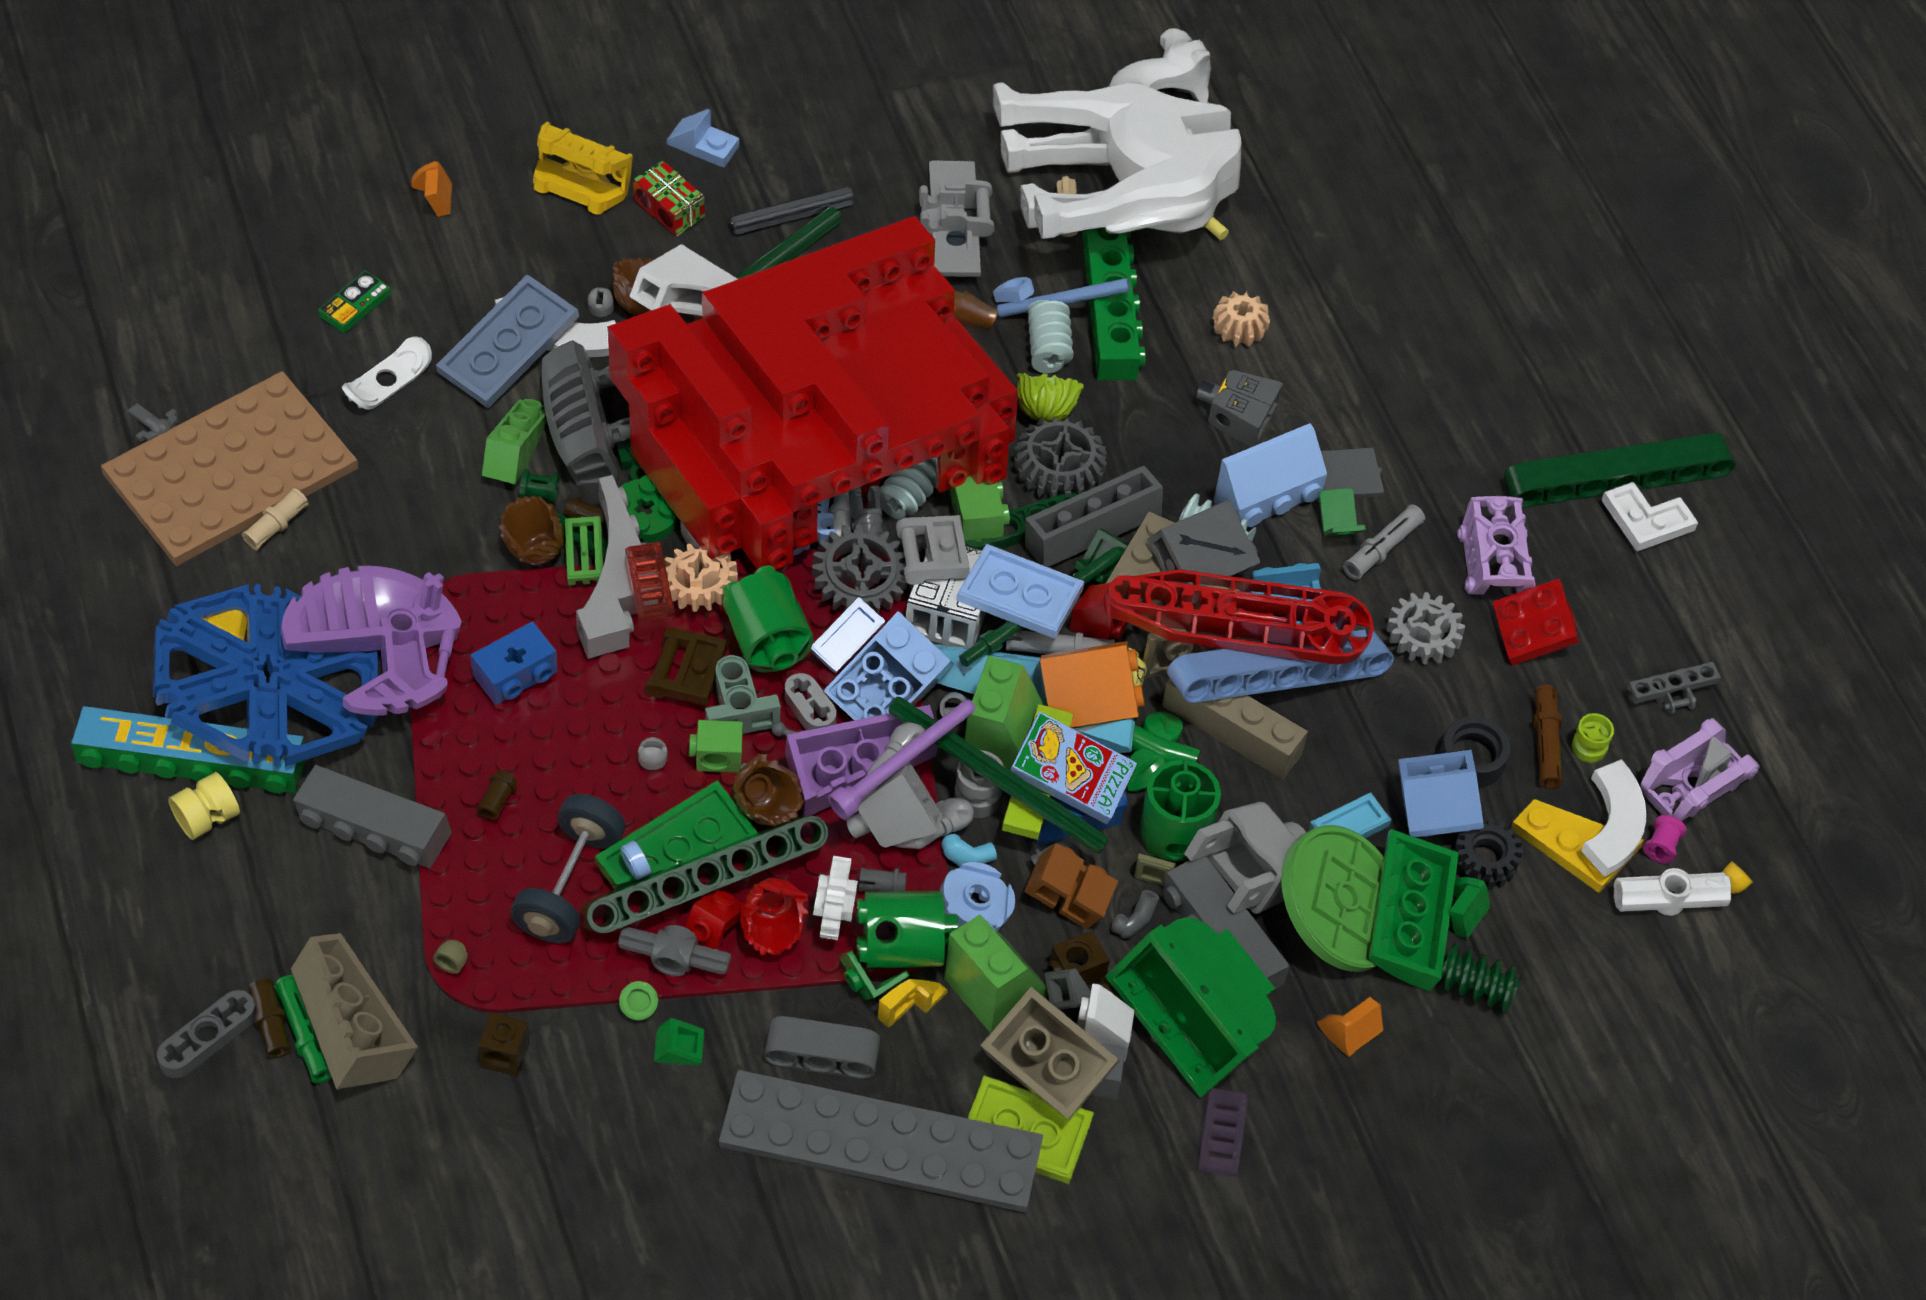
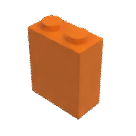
(1093, 683)

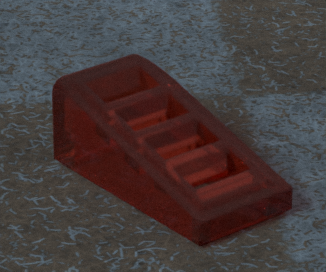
(643, 560)

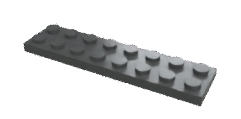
(881, 1141)

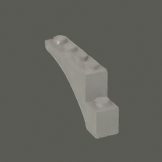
(606, 617)

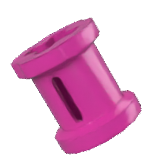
(1665, 838)

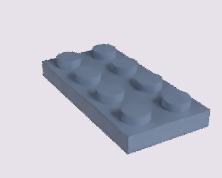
(507, 341)

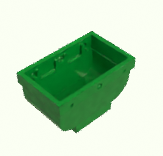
(1201, 996)

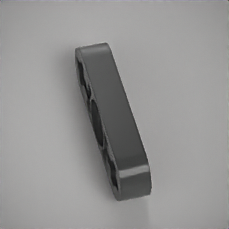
(205, 1049)

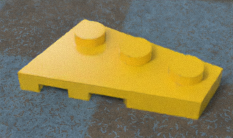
(1562, 838)

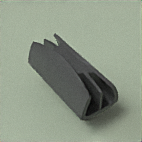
(578, 415)

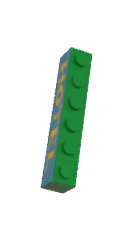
(161, 748)

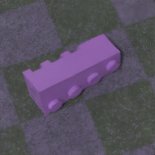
(841, 756)

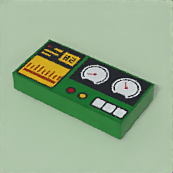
(354, 302)

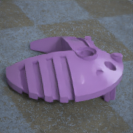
(378, 612)

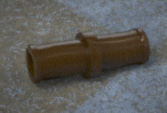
(270, 1018)

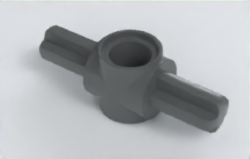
(674, 950)

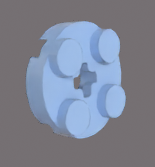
(985, 881)

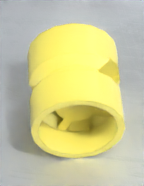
(206, 804)

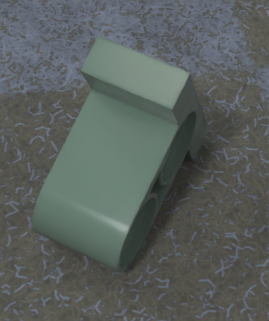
(740, 693)

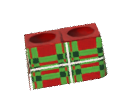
(667, 198)

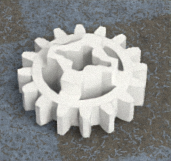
(835, 897)

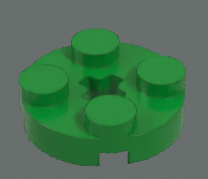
(662, 518)

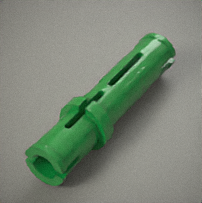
(307, 1042)

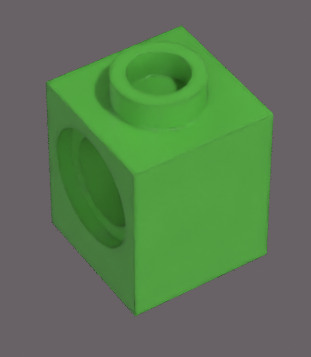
(717, 746)

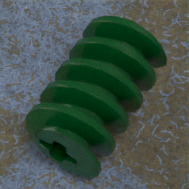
(1480, 978)

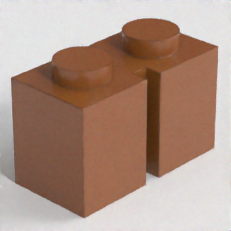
(1084, 888)

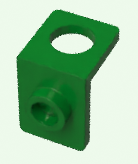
(1338, 513)
(859, 980)

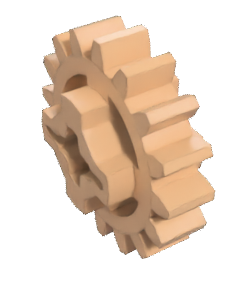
(697, 578)

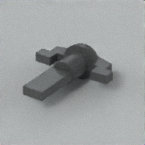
(156, 425)

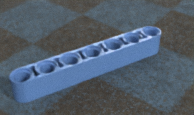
(1239, 673)

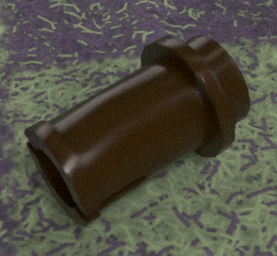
(577, 508)
(501, 787)

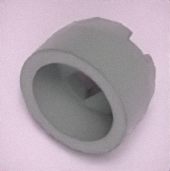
(598, 309)
(952, 698)
(652, 753)

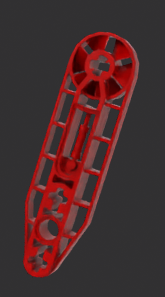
(1242, 614)

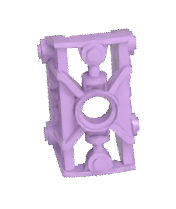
(1480, 545)
(1685, 761)

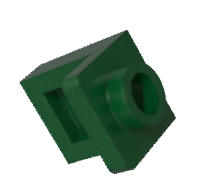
(1101, 544)

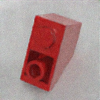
(1091, 618)

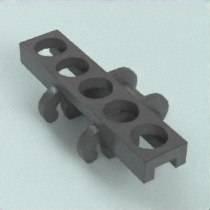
(1663, 695)

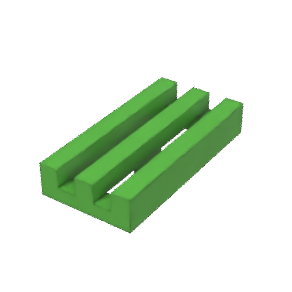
(586, 574)

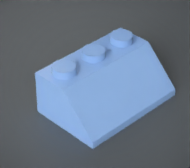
(1273, 475)

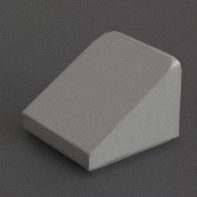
(1714, 761)

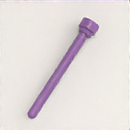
(846, 800)

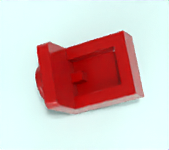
(713, 917)

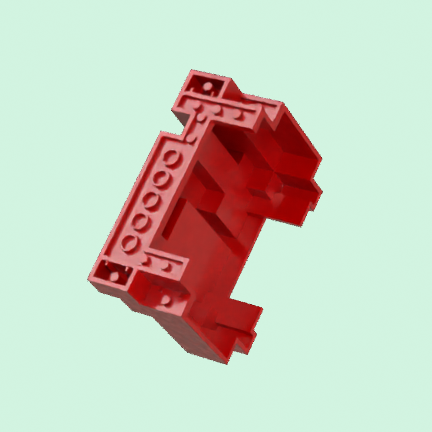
(808, 391)

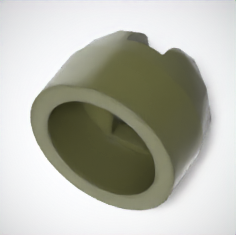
(451, 956)

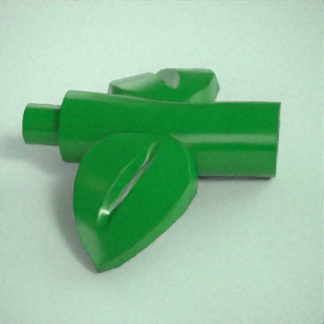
(1155, 746)

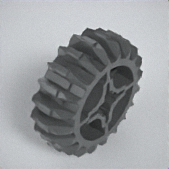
(1039, 454)

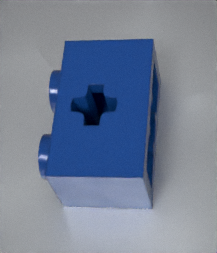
(514, 663)

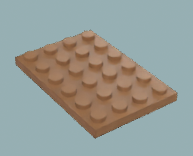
(228, 467)

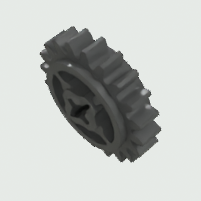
(876, 560)

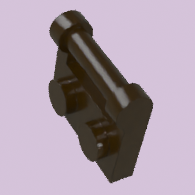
(697, 670)

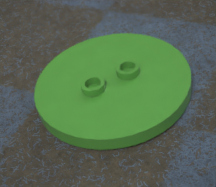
(1333, 894)

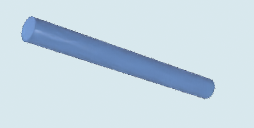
(1067, 297)

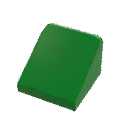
(679, 1043)

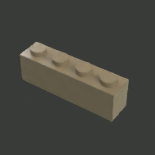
(1244, 727)

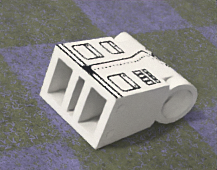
(939, 615)

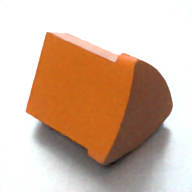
(436, 185)
(1353, 1028)

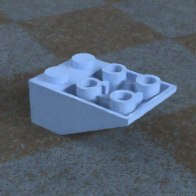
(891, 665)

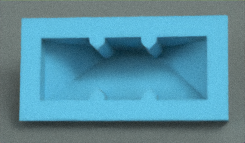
(1112, 734)

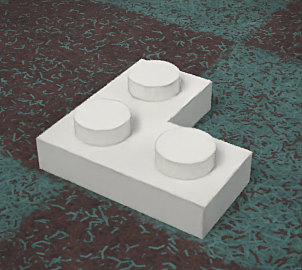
(1647, 524)

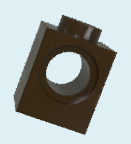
(1082, 949)
(504, 1044)

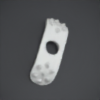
(405, 364)

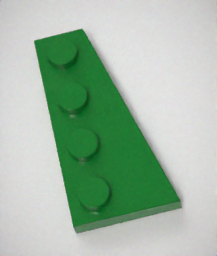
(682, 833)

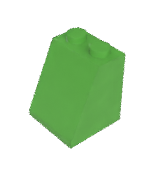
(1003, 710)
(988, 971)

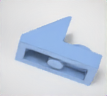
(699, 139)

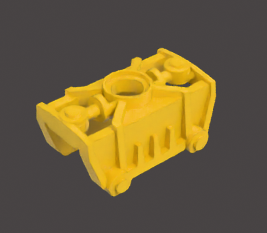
(584, 175)

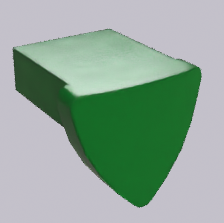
(1470, 905)

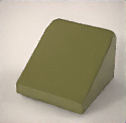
(1152, 869)

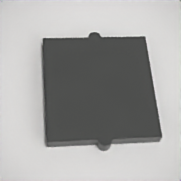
(1353, 470)

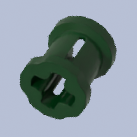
(540, 486)

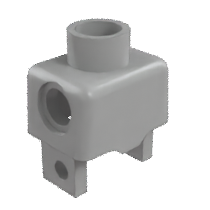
(1248, 853)

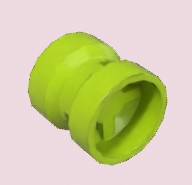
(1592, 737)

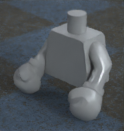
(901, 807)

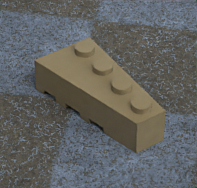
(350, 1015)

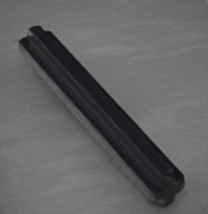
(790, 210)

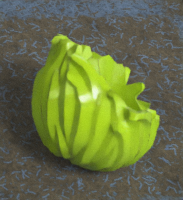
(1047, 396)

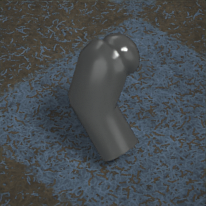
(1139, 919)

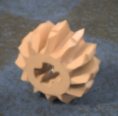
(1241, 319)

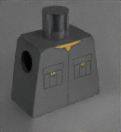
(1241, 404)

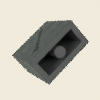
(1206, 543)

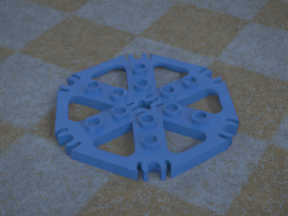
(242, 665)

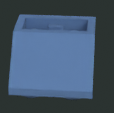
(1440, 793)

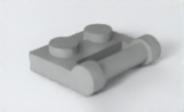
(944, 546)

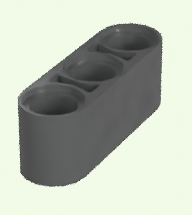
(822, 1047)

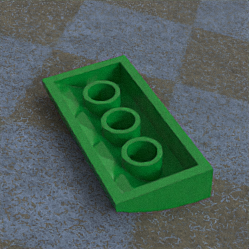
(1413, 909)

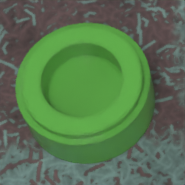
(638, 1000)

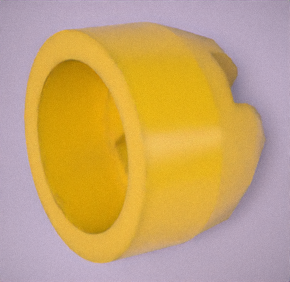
(1738, 878)

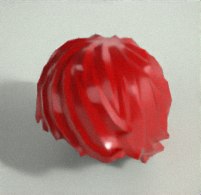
(773, 915)

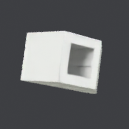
(1106, 1018)

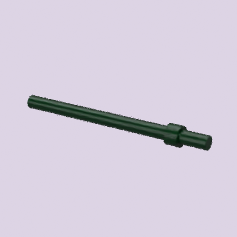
(992, 640)

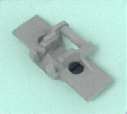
(943, 215)

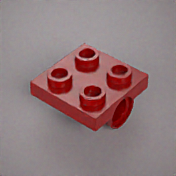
(1536, 621)

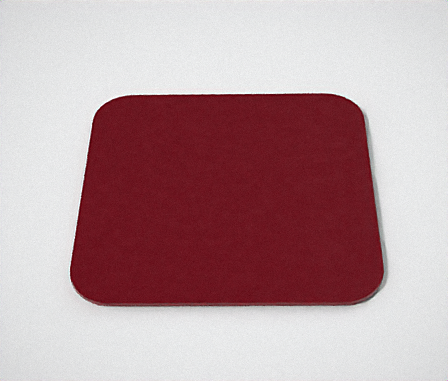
(584, 738)

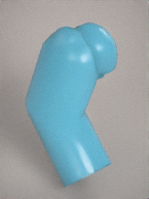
(961, 852)

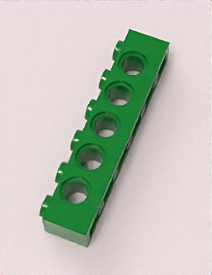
(1113, 316)

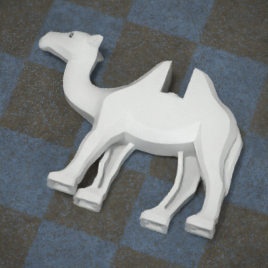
(1165, 150)

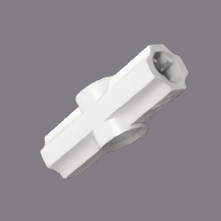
(1654, 892)

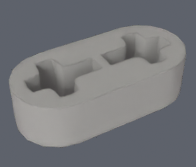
(816, 700)

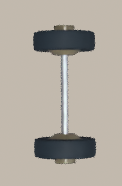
(545, 912)

